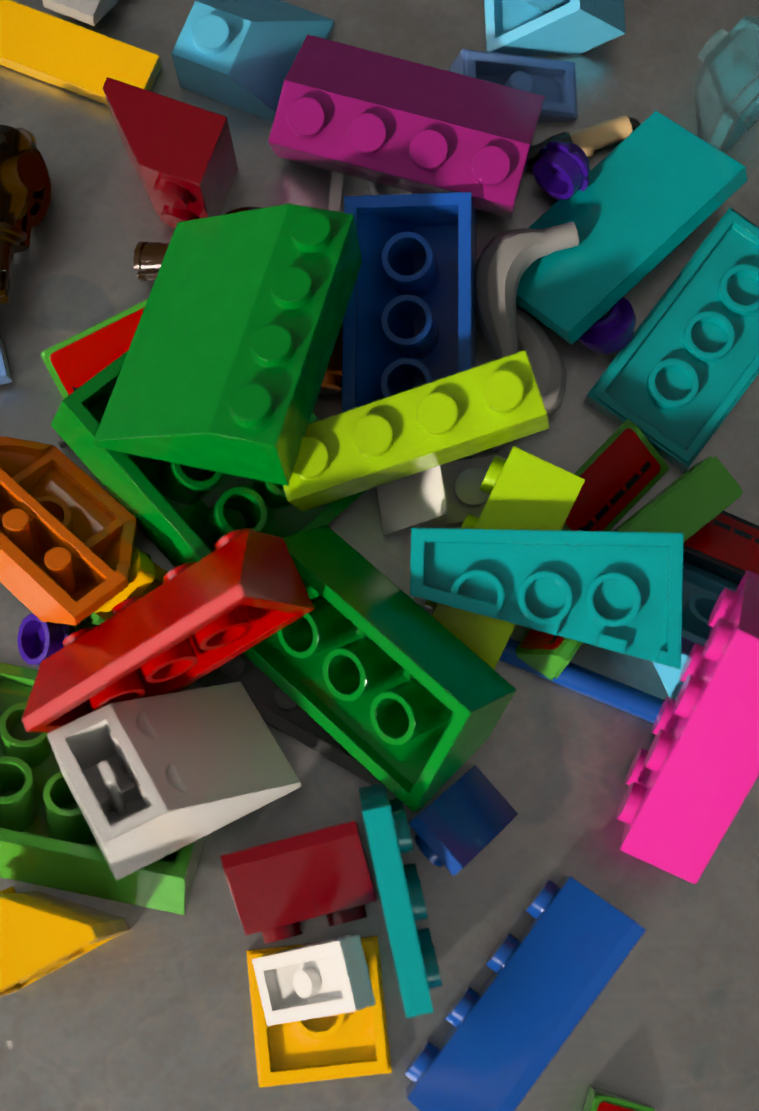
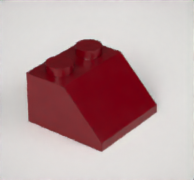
(176, 150)
(300, 880)

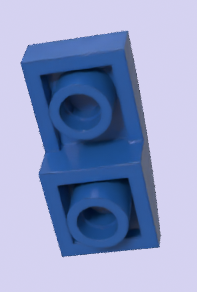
(461, 821)

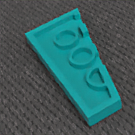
(573, 584)

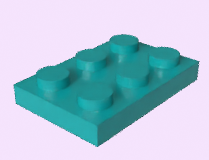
(400, 899)

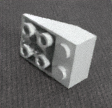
(169, 770)

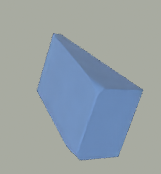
(536, 75)

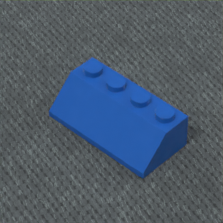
(412, 296)
(526, 1005)

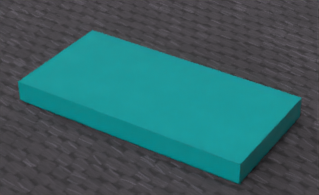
(627, 222)
(692, 348)

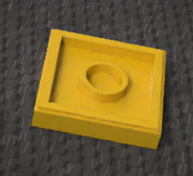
(322, 1046)

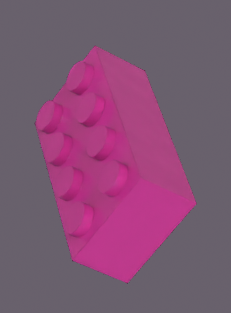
(703, 746)

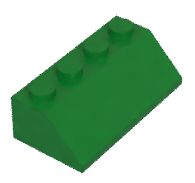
(381, 672)

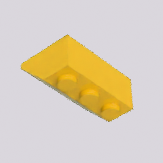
(47, 933)

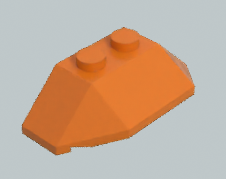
(60, 534)

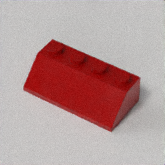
(173, 633)

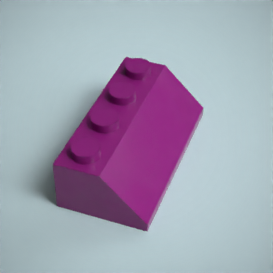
(405, 124)

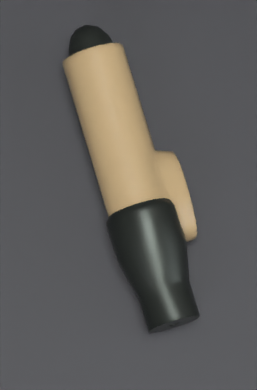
(591, 137)

